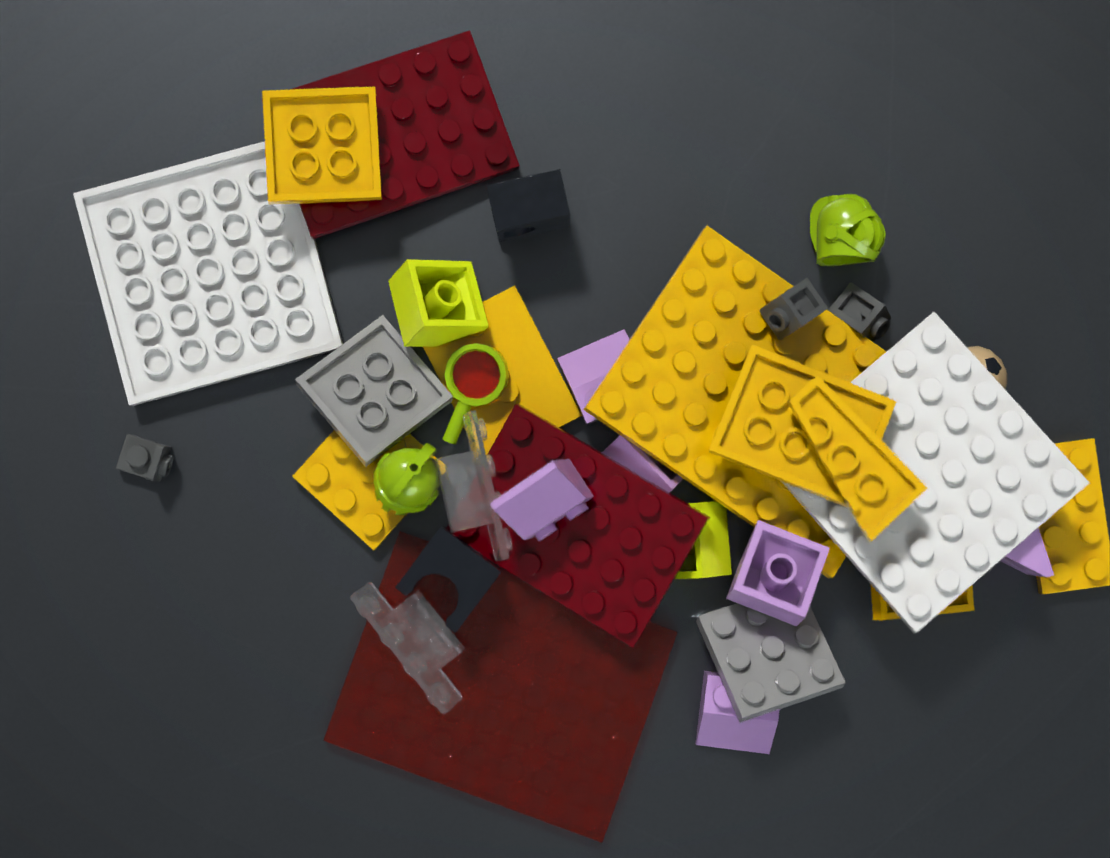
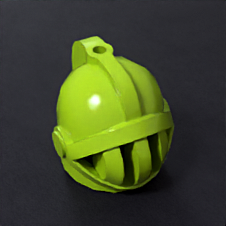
(845, 230)
(407, 480)

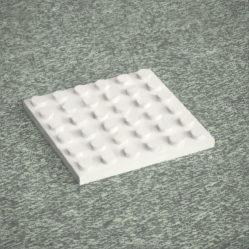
(204, 275)
(984, 469)

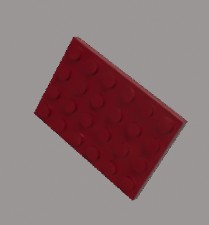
(433, 130)
(612, 557)

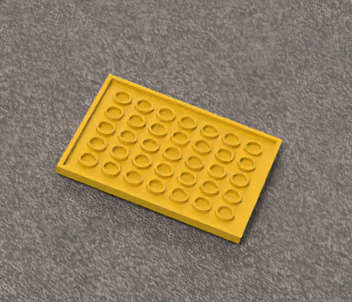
(684, 365)

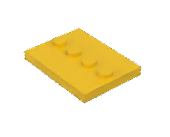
(532, 371)
(764, 432)

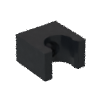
(529, 205)
(460, 563)

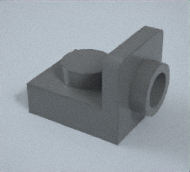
(793, 309)
(862, 312)
(145, 458)

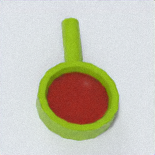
(474, 377)

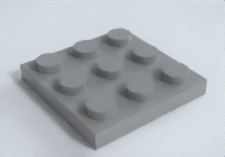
(374, 390)
(768, 660)

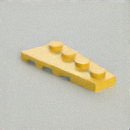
(858, 461)

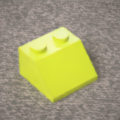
(436, 302)
(712, 550)

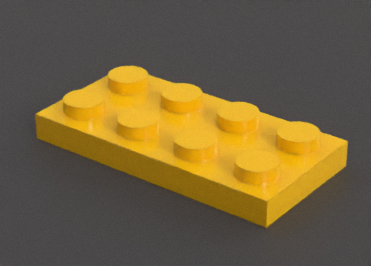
(1078, 532)

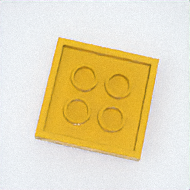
(321, 145)
(348, 489)

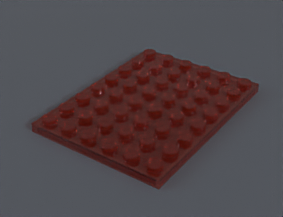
(543, 706)

